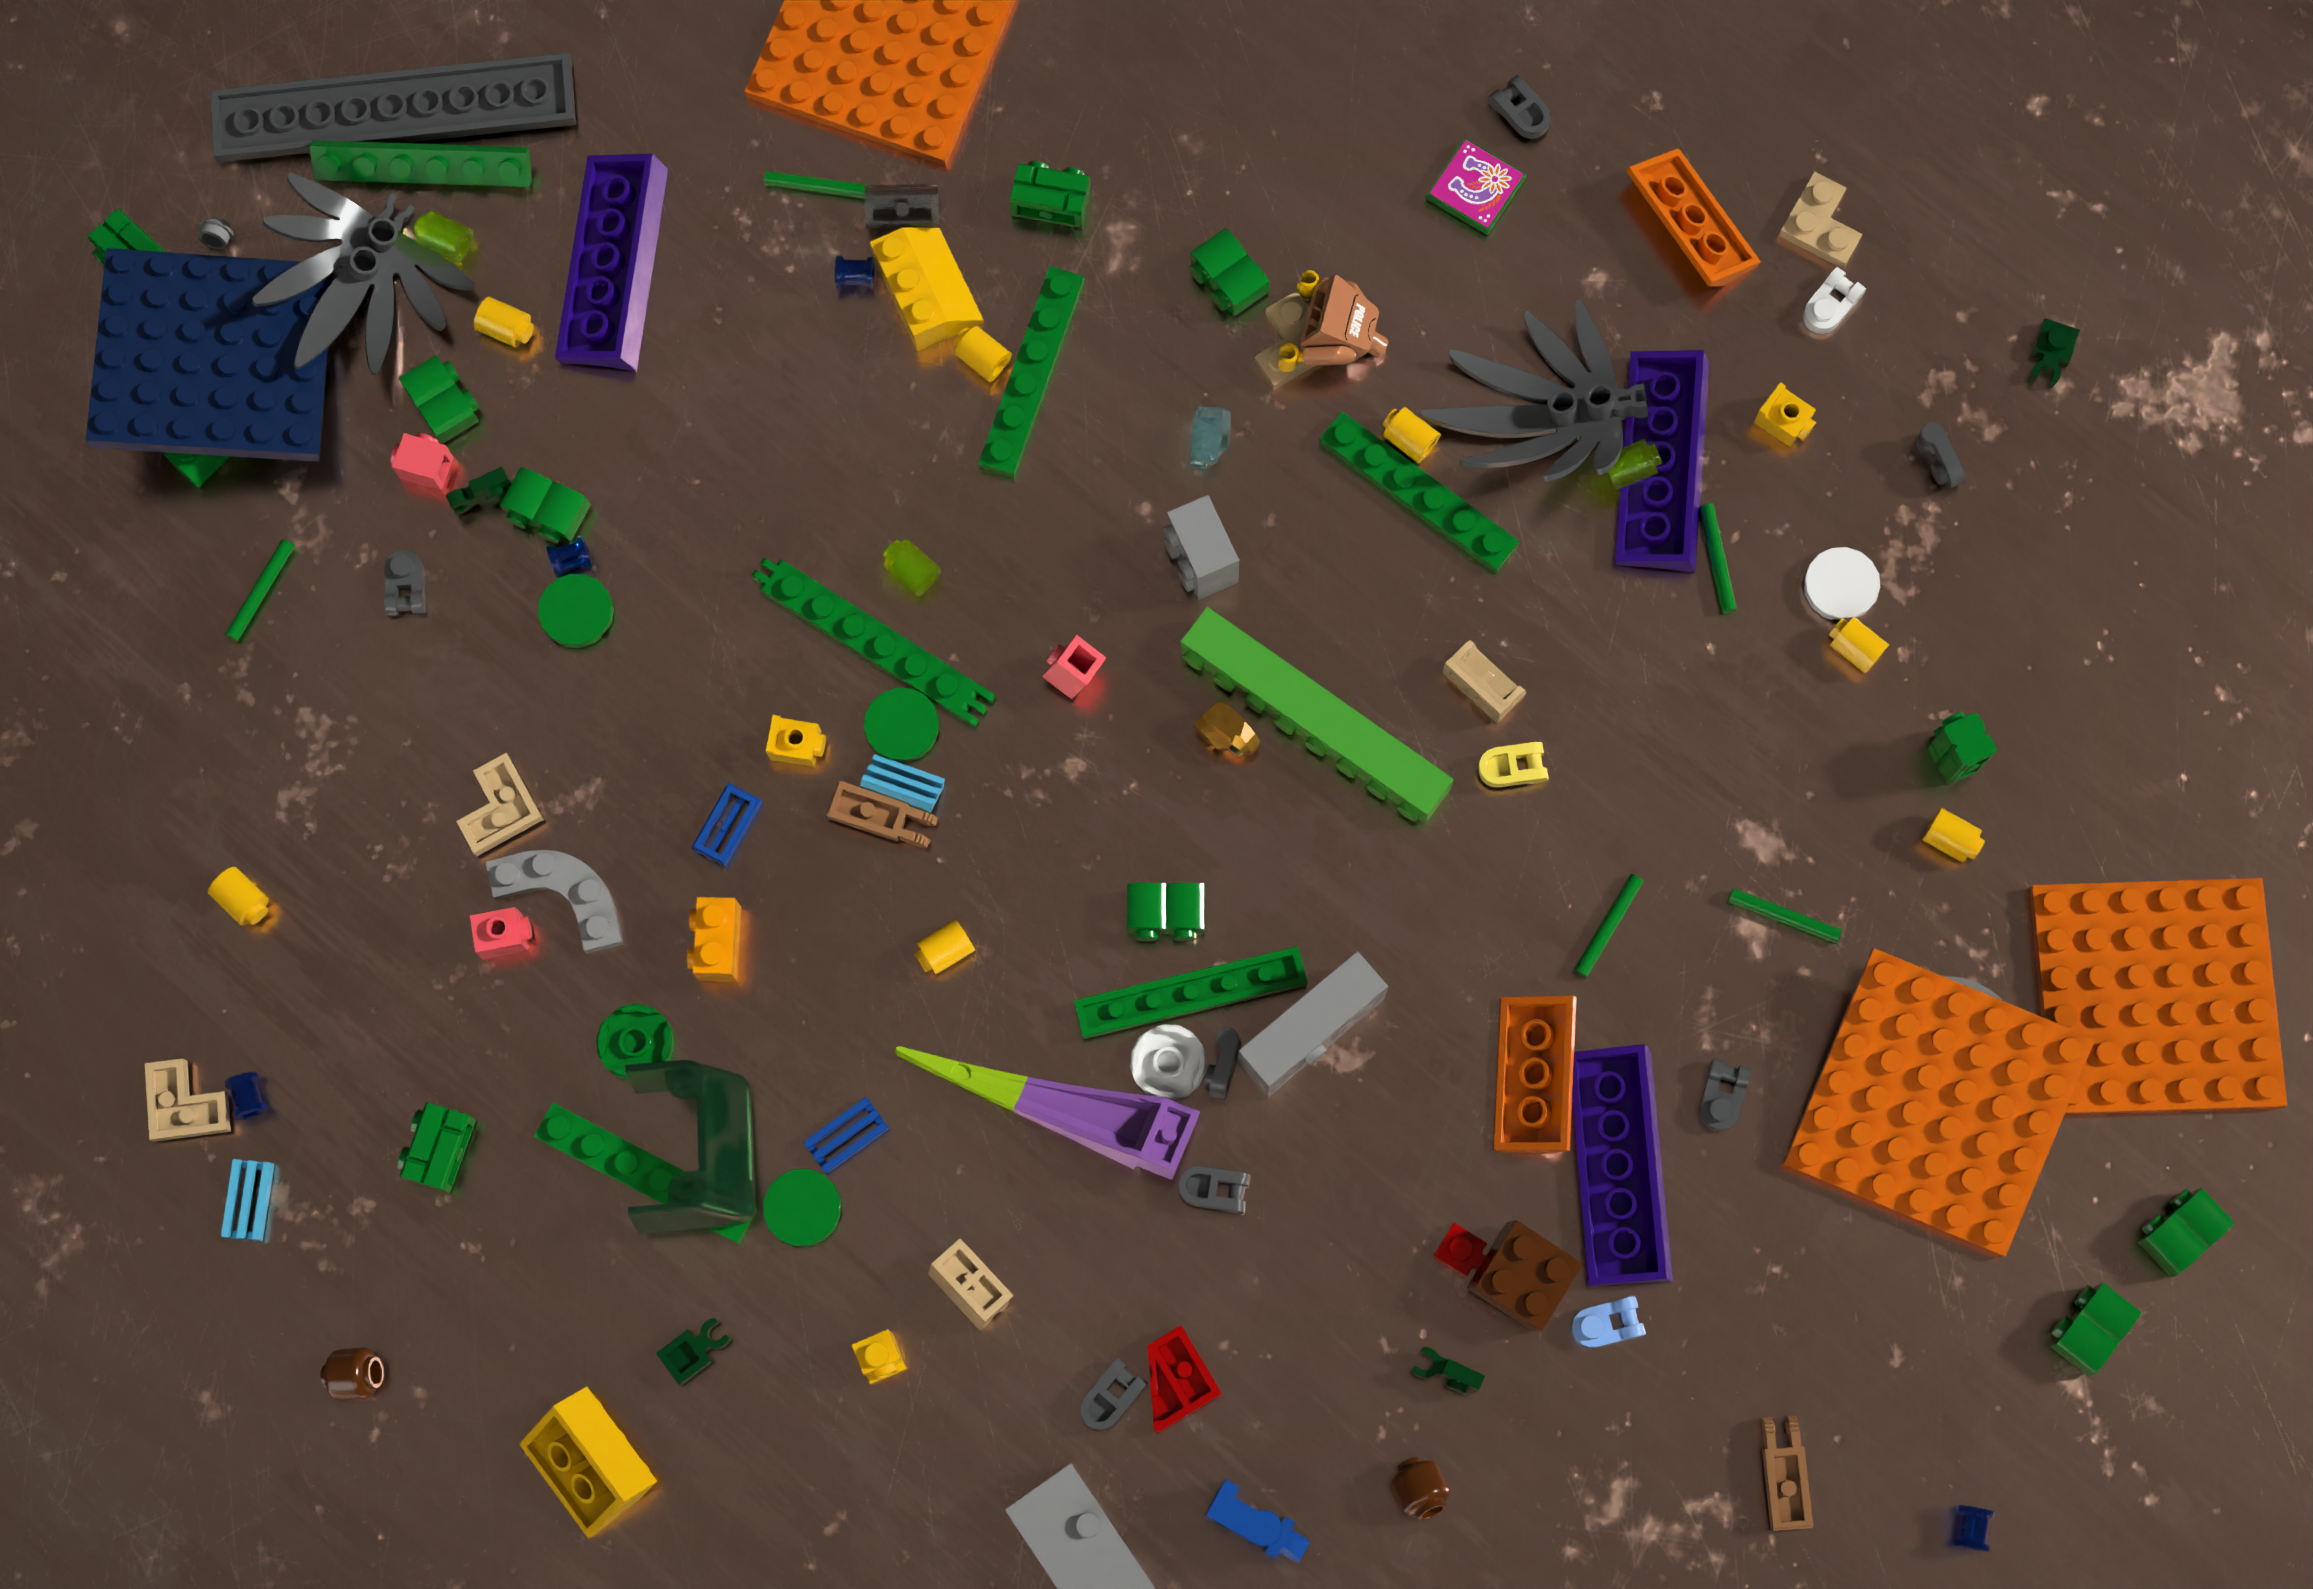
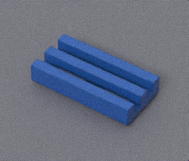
(711, 853)
(837, 1123)

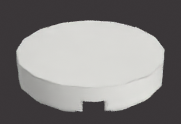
(1841, 584)
(1168, 1062)

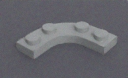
(565, 876)

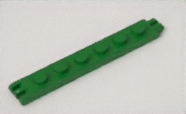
(872, 640)

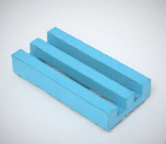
(905, 779)
(233, 1197)

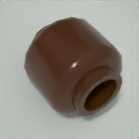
(352, 1374)
(1420, 1488)

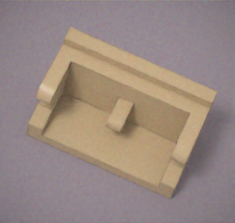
(1482, 681)
(970, 1284)

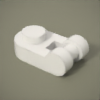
(1824, 311)

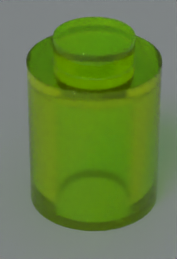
(443, 236)
(1635, 464)
(911, 566)

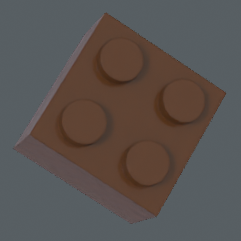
(1524, 1276)

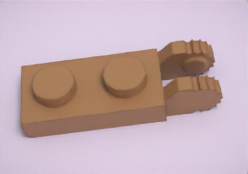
(877, 814)
(1786, 1478)

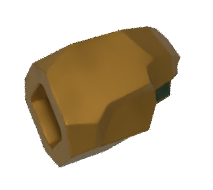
(1227, 730)

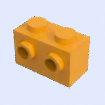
(716, 939)

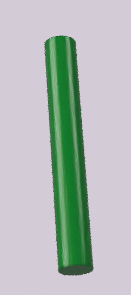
(814, 184)
(1717, 558)
(259, 590)
(1785, 915)
(1608, 926)

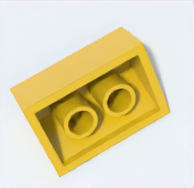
(925, 284)
(587, 1461)

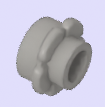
(215, 233)

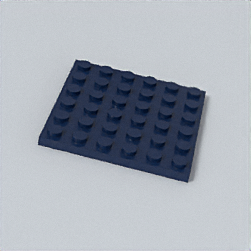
(198, 365)

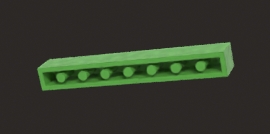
(1316, 716)

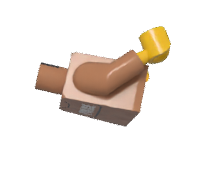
(1337, 324)

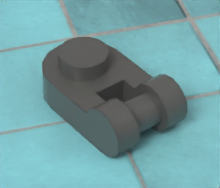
(1528, 118)
(1946, 465)
(402, 572)
(1220, 1075)
(1719, 1108)
(1200, 1184)
(1100, 1407)

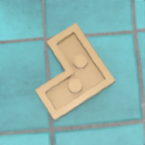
(1812, 225)
(1289, 320)
(509, 808)
(175, 1112)

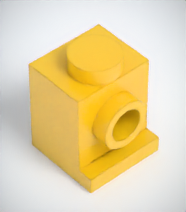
(1775, 422)
(805, 752)
(879, 1356)

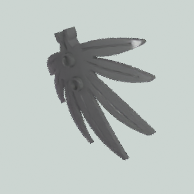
(368, 256)
(1584, 413)

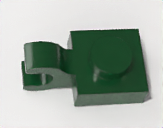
(1458, 1376)

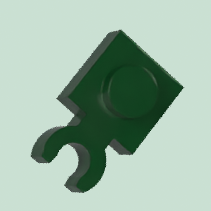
(2054, 348)
(484, 490)
(688, 1354)

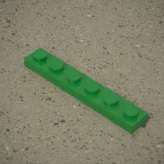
(421, 163)
(1031, 372)
(1419, 492)
(1190, 992)
(616, 1159)

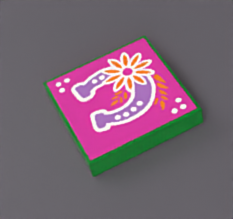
(1476, 186)

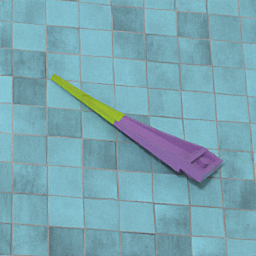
(1120, 1125)

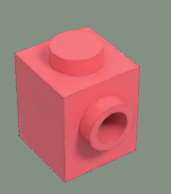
(421, 460)
(1073, 666)
(500, 933)

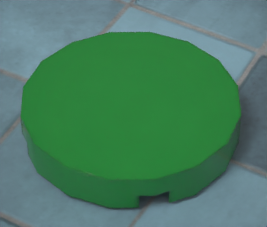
(575, 610)
(901, 724)
(634, 1037)
(802, 1207)

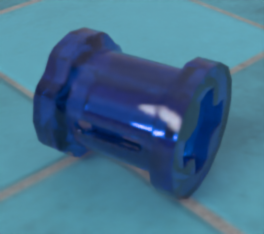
(854, 272)
(569, 556)
(246, 1096)
(1973, 1528)

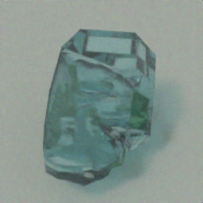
(1209, 436)

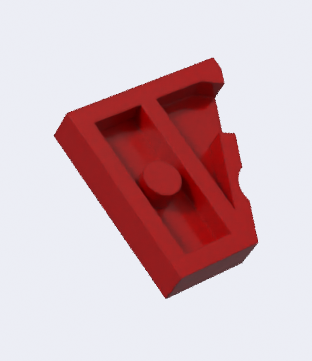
(1177, 1379)

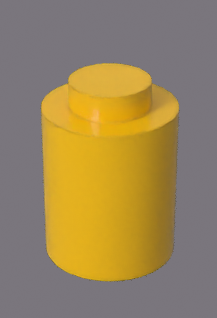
(503, 322)
(982, 352)
(1410, 433)
(1857, 643)
(1953, 836)
(239, 896)
(943, 947)

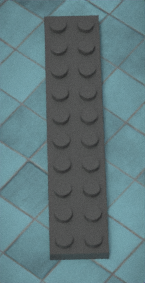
(393, 106)

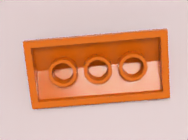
(1694, 217)
(1535, 1074)

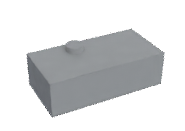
(1312, 1024)
(1075, 1536)

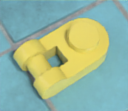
(1500, 768)

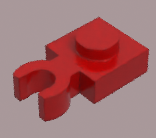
(1461, 1250)

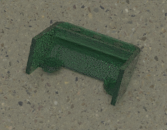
(725, 1183)

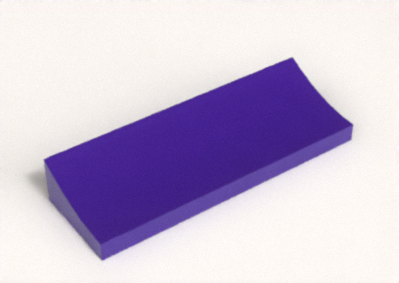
(612, 261)
(1662, 512)
(1620, 1167)

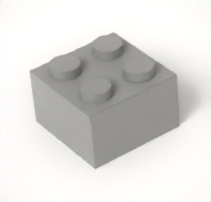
(1202, 547)

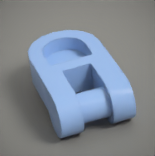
(1593, 1325)

